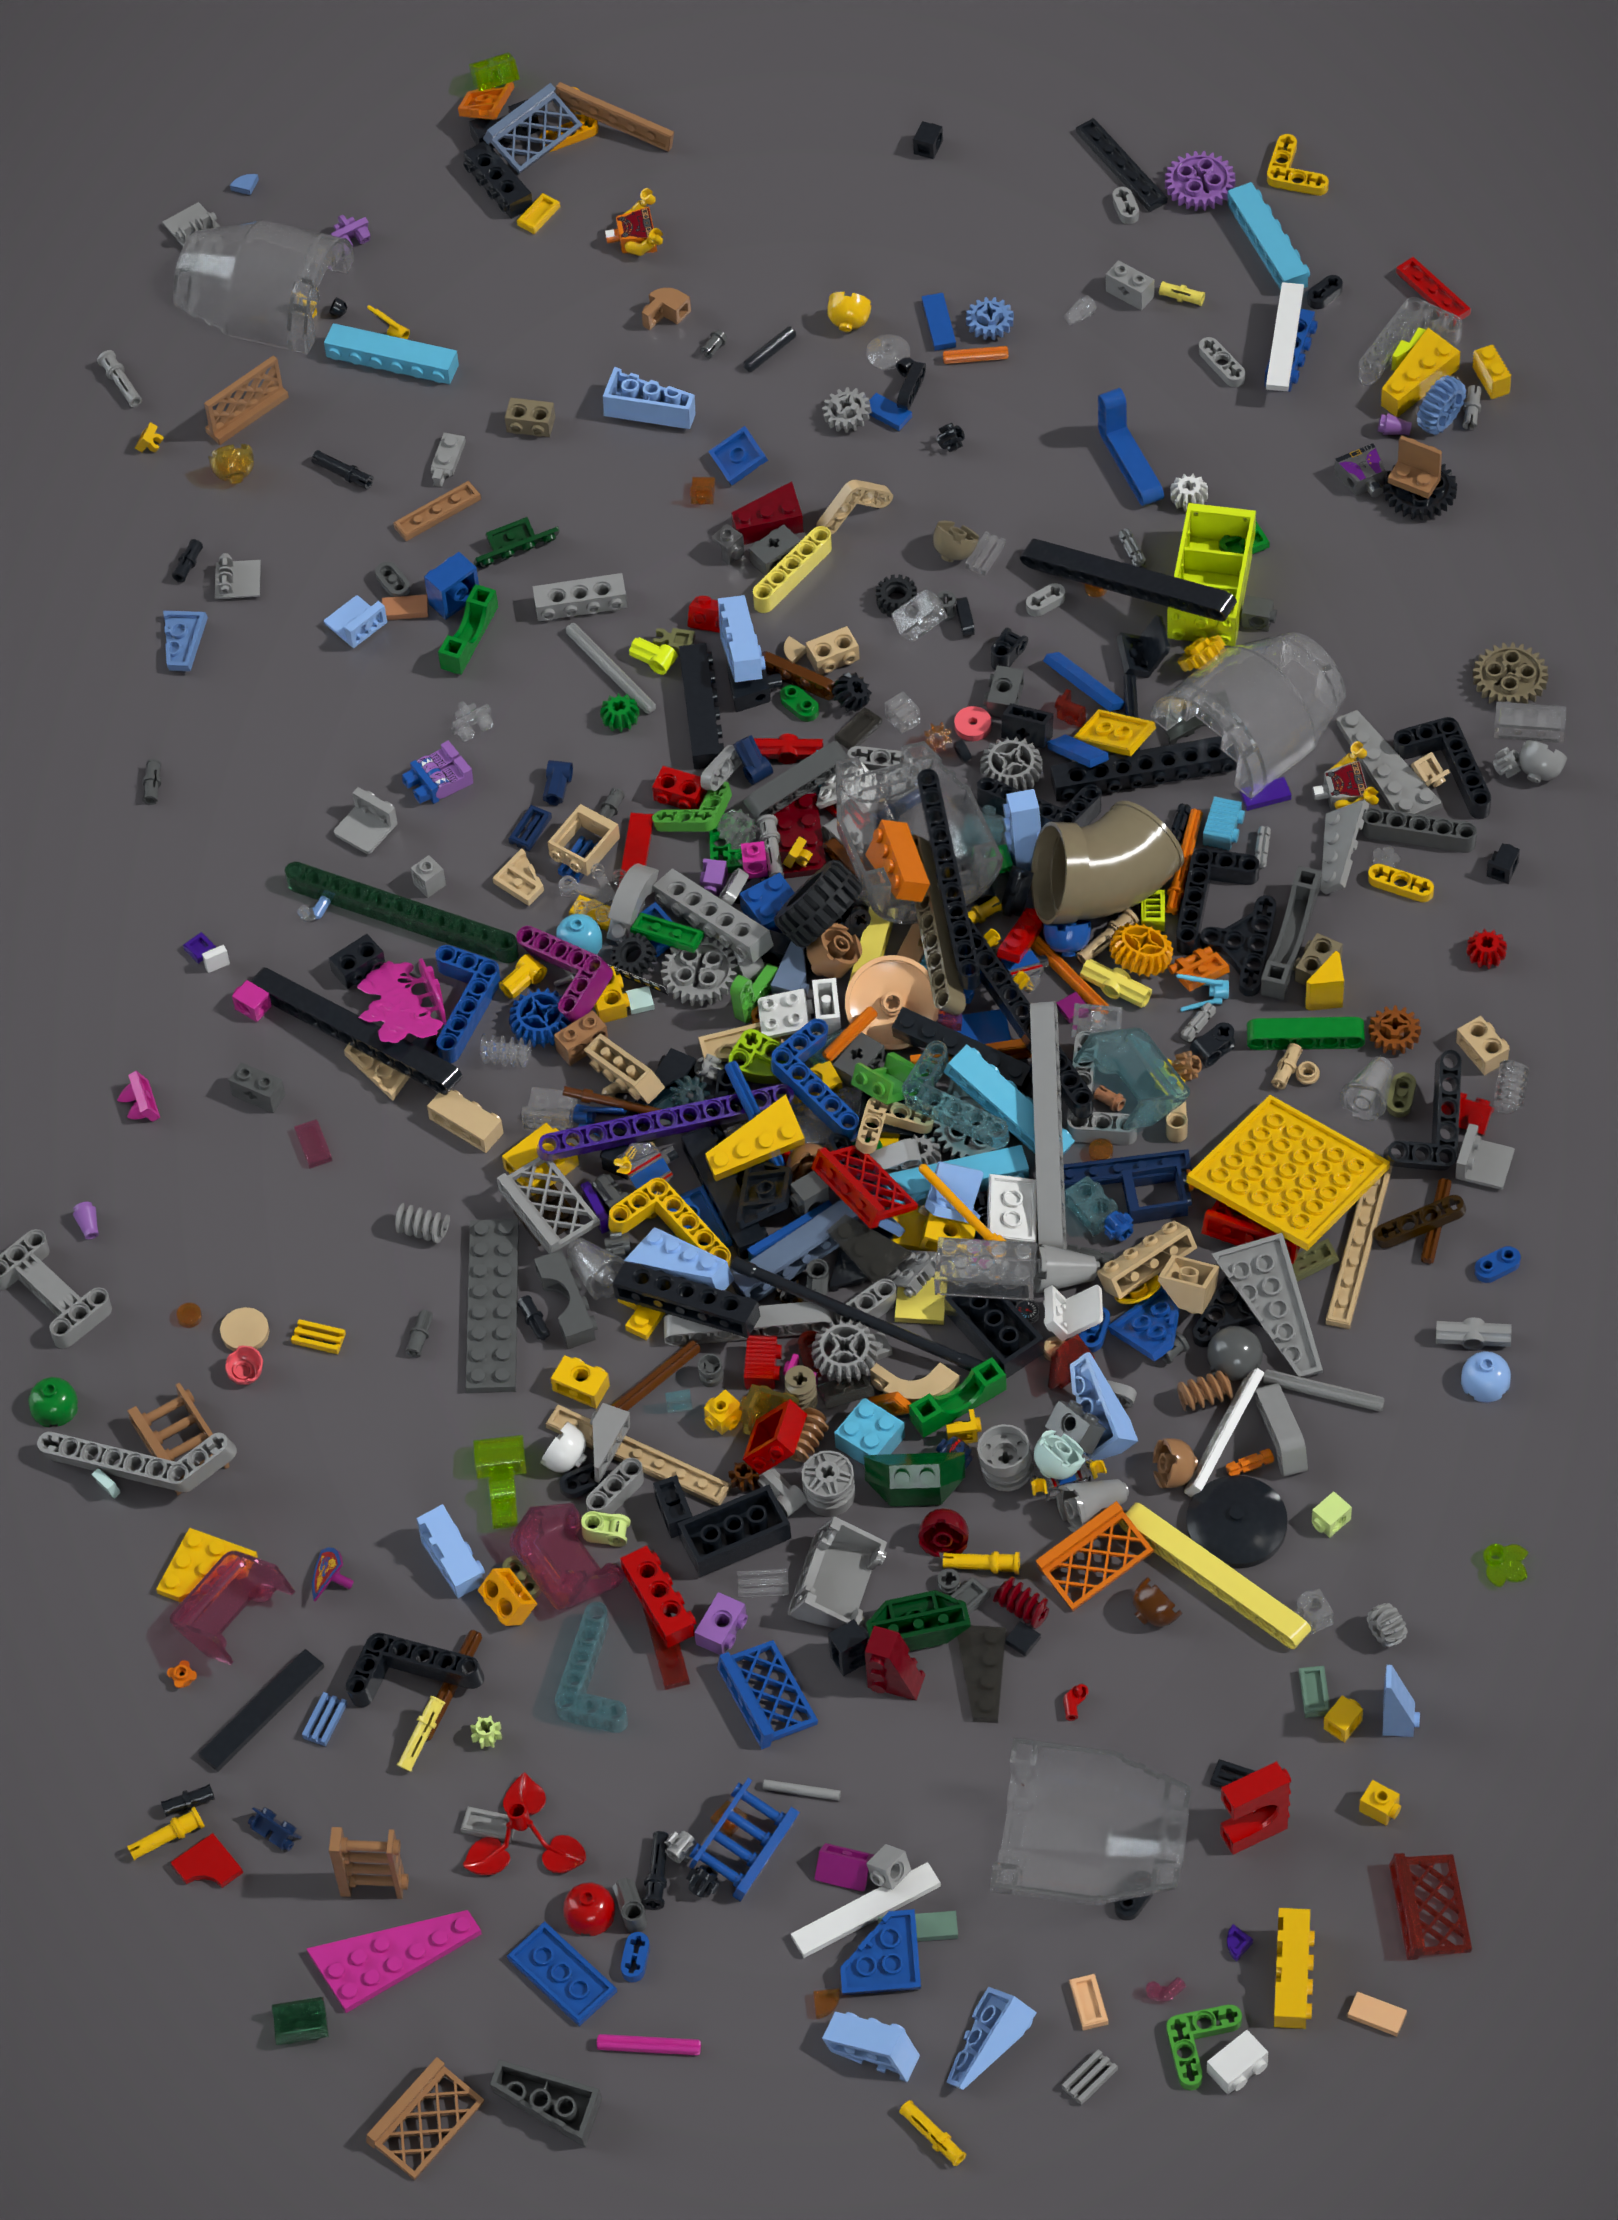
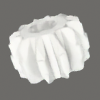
(1188, 491)

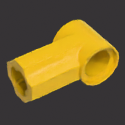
(527, 971)

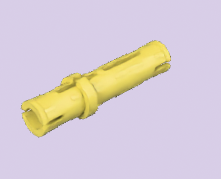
(421, 1733)

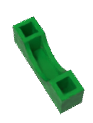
(478, 613)
(981, 1385)

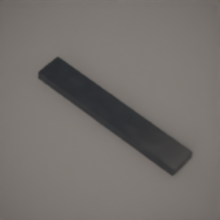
(1121, 165)
(261, 1710)

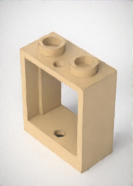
(591, 821)

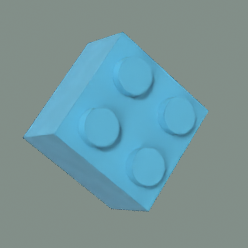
(869, 1432)

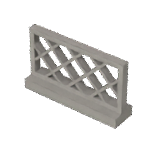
(533, 1218)

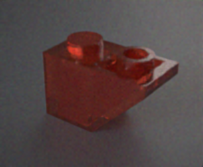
(1062, 1358)

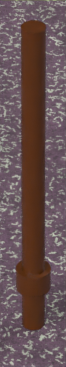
(588, 1096)

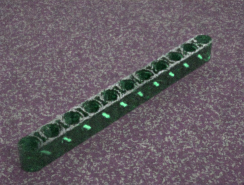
(365, 901)

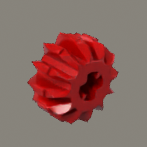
(1486, 948)

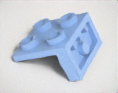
(357, 620)
(962, 1182)

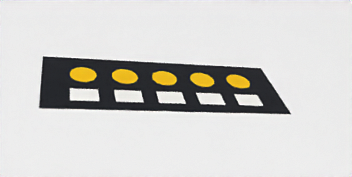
(642, 981)

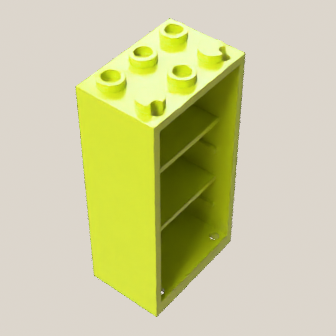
(1206, 564)

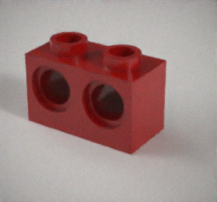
(678, 789)

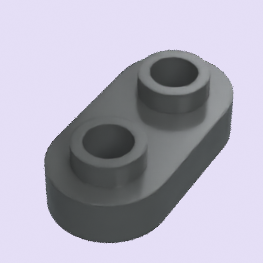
(396, 583)

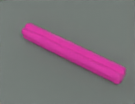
(648, 2044)

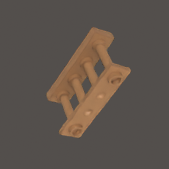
(154, 1439)
(347, 1871)

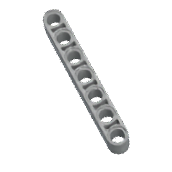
(774, 1320)

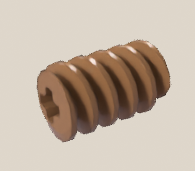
(1204, 1390)
(811, 1433)

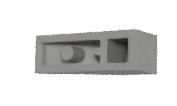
(609, 1430)

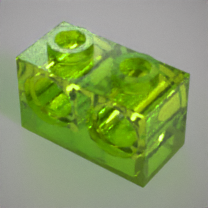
(494, 71)

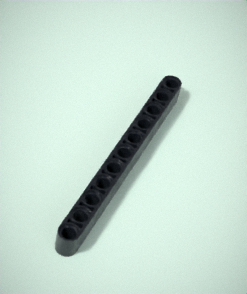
(1128, 580)
(931, 792)
(1021, 1007)
(359, 1033)

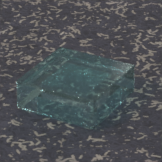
(678, 1401)

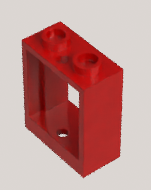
(774, 1436)

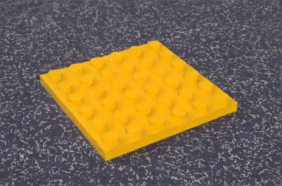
(1288, 1172)

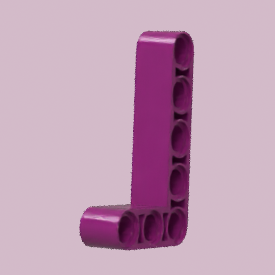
(590, 969)

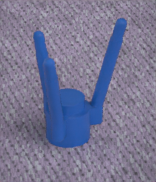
(586, 1114)

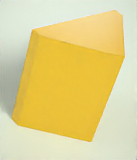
(1326, 985)

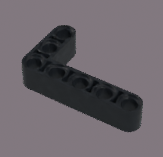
(1448, 737)
(1080, 810)
(1213, 869)
(1439, 1122)
(410, 1662)

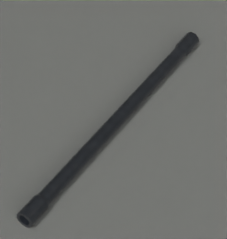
(753, 1271)

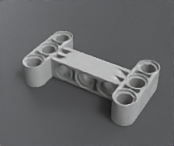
(52, 1290)

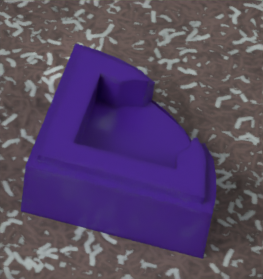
(1237, 1942)

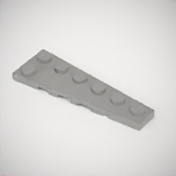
(1389, 772)

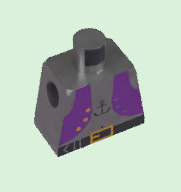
(1361, 471)

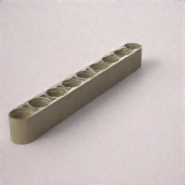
(936, 942)

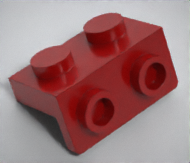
(704, 614)
(1472, 1112)

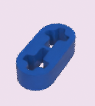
(629, 1956)

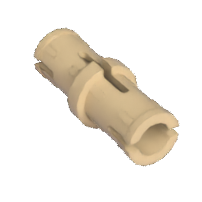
(1287, 1066)

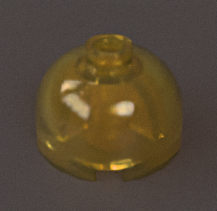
(232, 463)

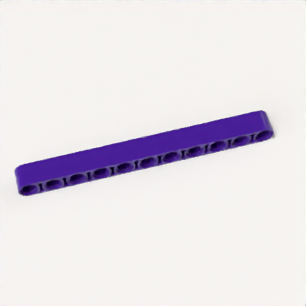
(652, 1121)

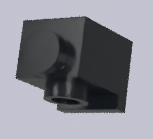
(1503, 863)

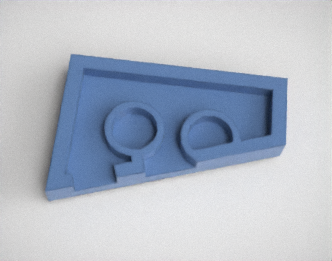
(183, 638)

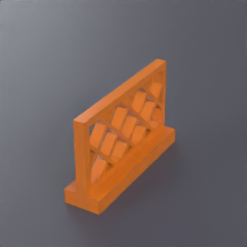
(1079, 1540)

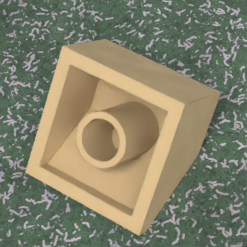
(1189, 1283)

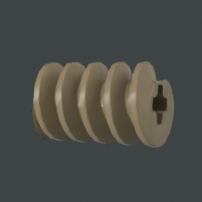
(802, 1384)

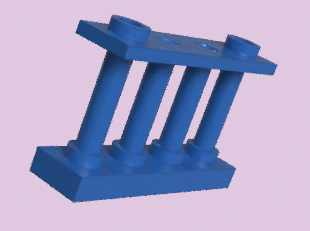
(768, 1840)

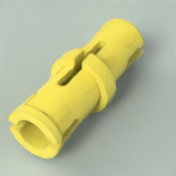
(1168, 290)

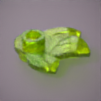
(1508, 1566)

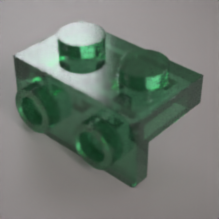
(300, 2020)

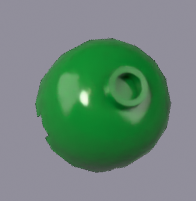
(53, 1402)

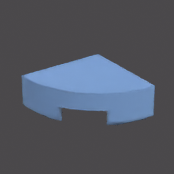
(245, 184)

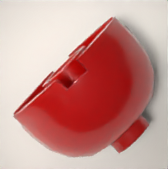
(589, 1909)

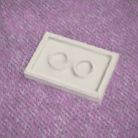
(1012, 1208)

